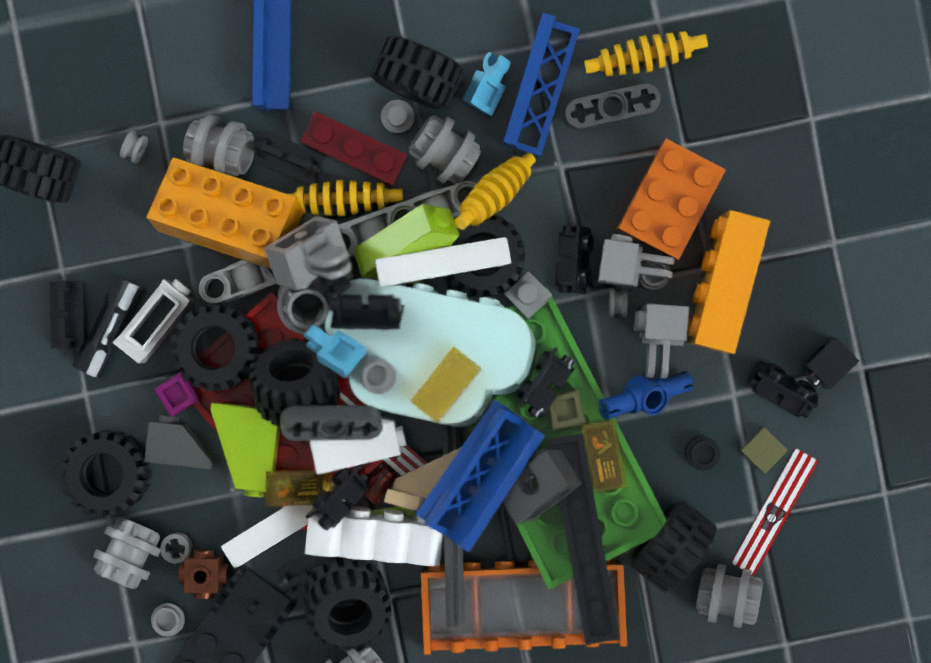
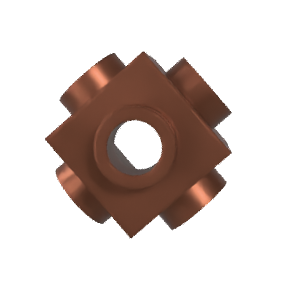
(212, 565)

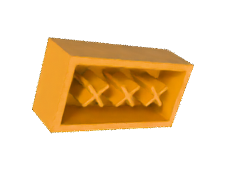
(222, 211)
(727, 281)

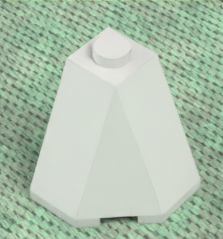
(340, 454)

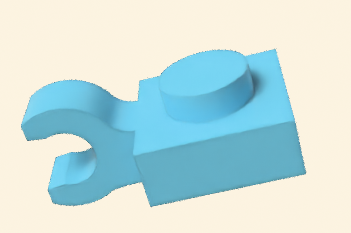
(485, 86)
(336, 352)

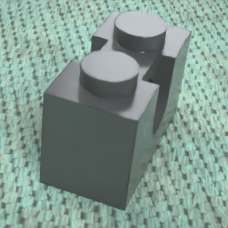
(555, 482)

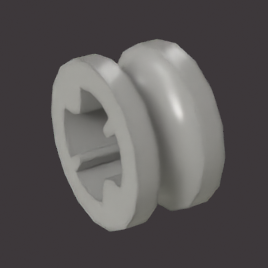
(133, 147)
(618, 302)
(169, 555)

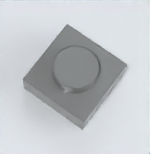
(528, 295)

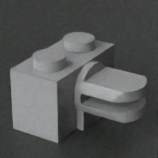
(308, 253)
(622, 262)
(661, 326)

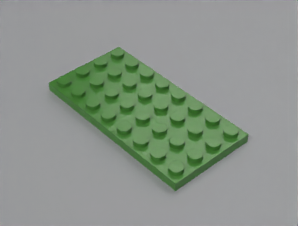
(624, 514)

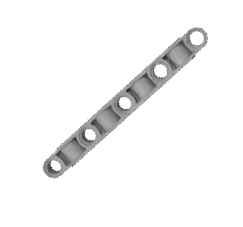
(247, 278)

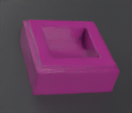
(177, 394)

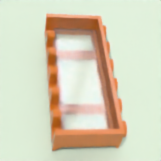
(511, 609)

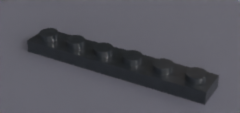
(586, 547)

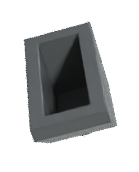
(176, 445)

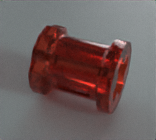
(380, 481)

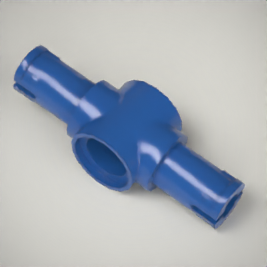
(645, 395)

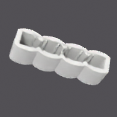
(376, 537)

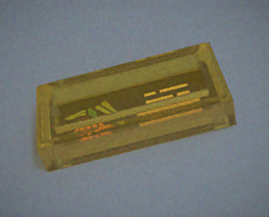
(446, 385)
(604, 456)
(295, 487)

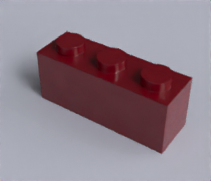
(354, 149)

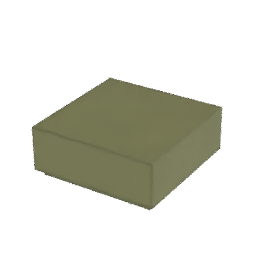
(567, 411)
(763, 450)

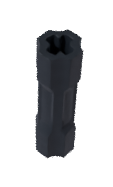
(117, 305)

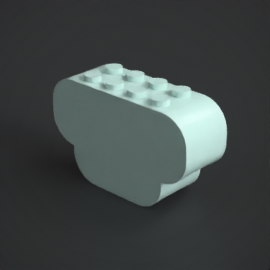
(428, 331)

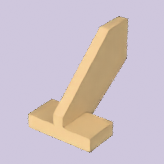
(414, 487)

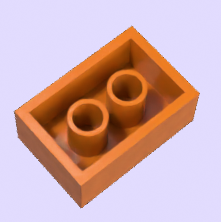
(670, 199)

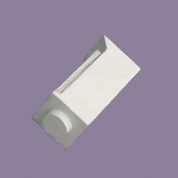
(175, 292)

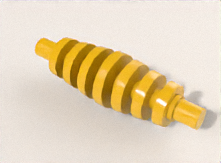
(645, 53)
(495, 190)
(342, 197)

